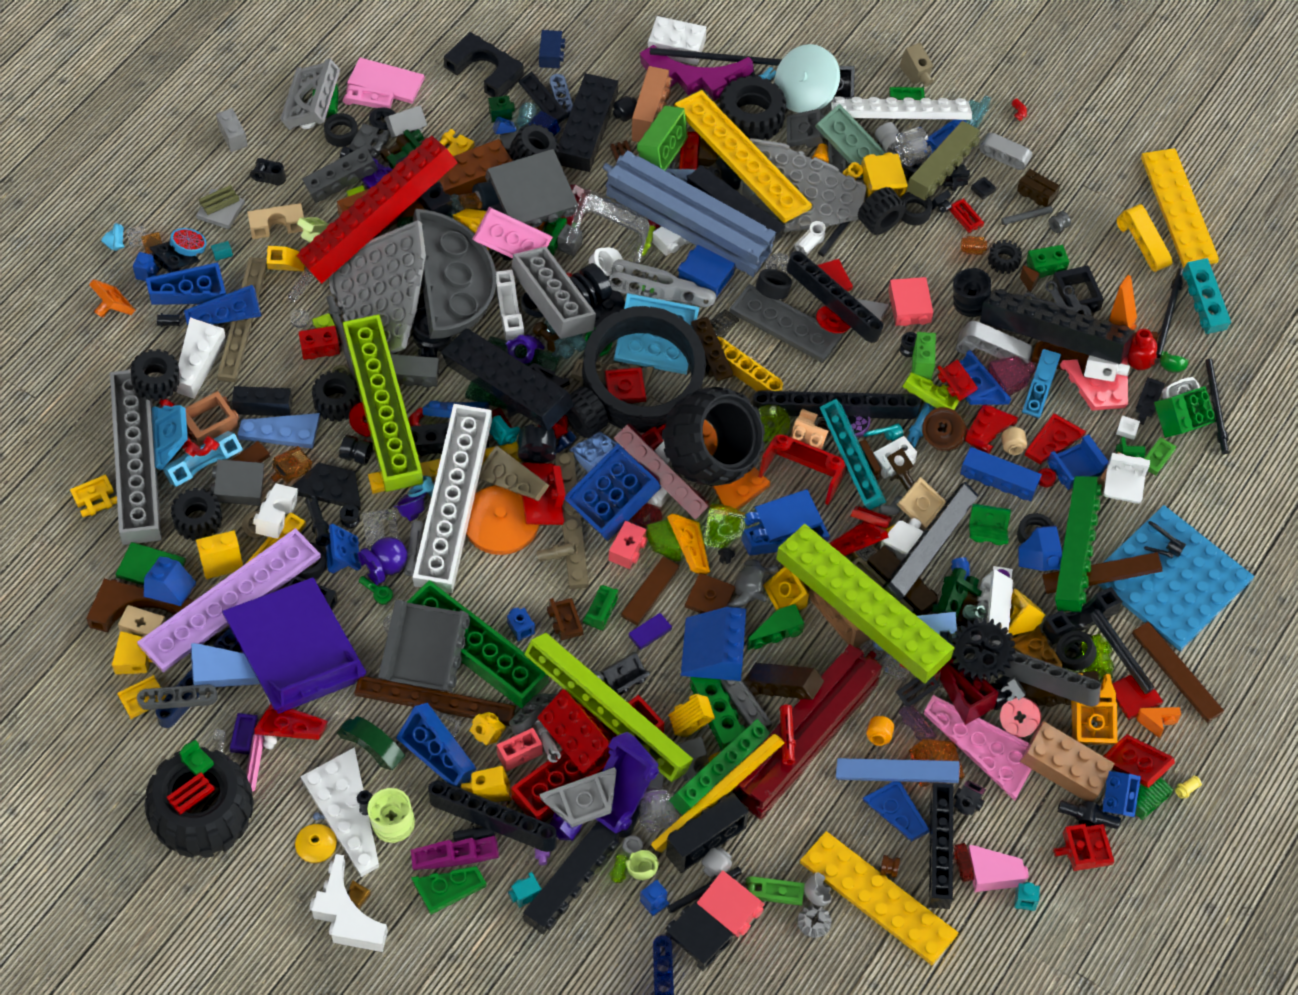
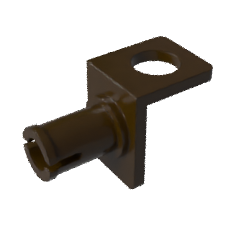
(902, 472)

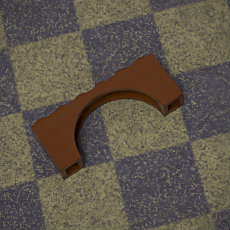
(116, 596)

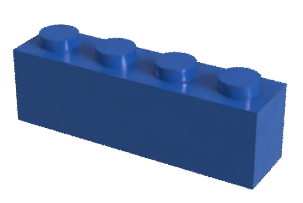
(1000, 474)

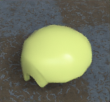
(642, 865)

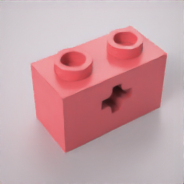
(627, 545)
(519, 749)

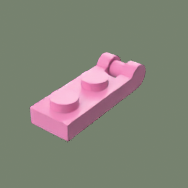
(368, 97)

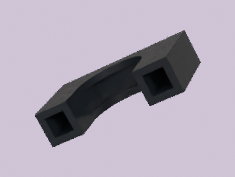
(474, 49)

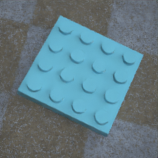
(650, 349)

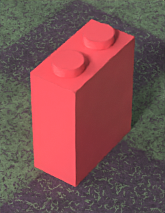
(910, 301)
(731, 904)

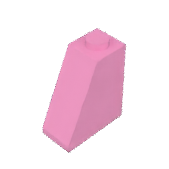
(995, 869)

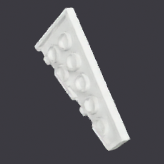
(335, 793)

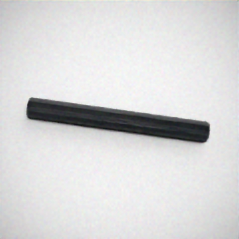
(1122, 651)

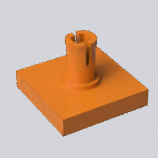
(111, 298)

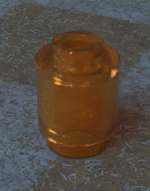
(973, 245)

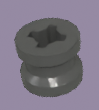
(1059, 221)

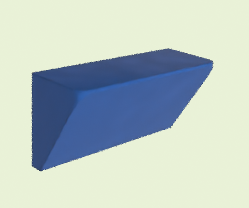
(503, 126)

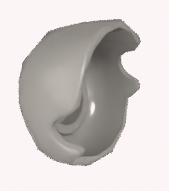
(816, 891)

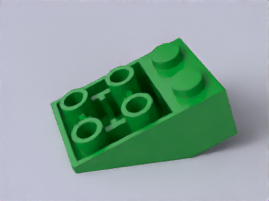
(1185, 412)

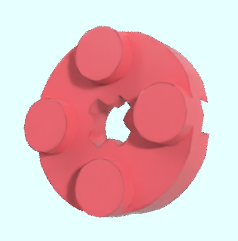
(1013, 726)

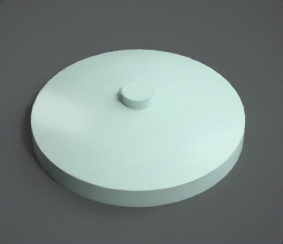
(808, 78)

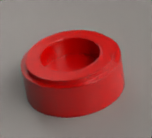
(1047, 478)

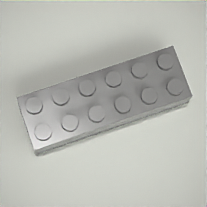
(553, 292)

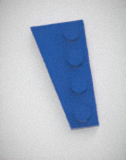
(227, 308)

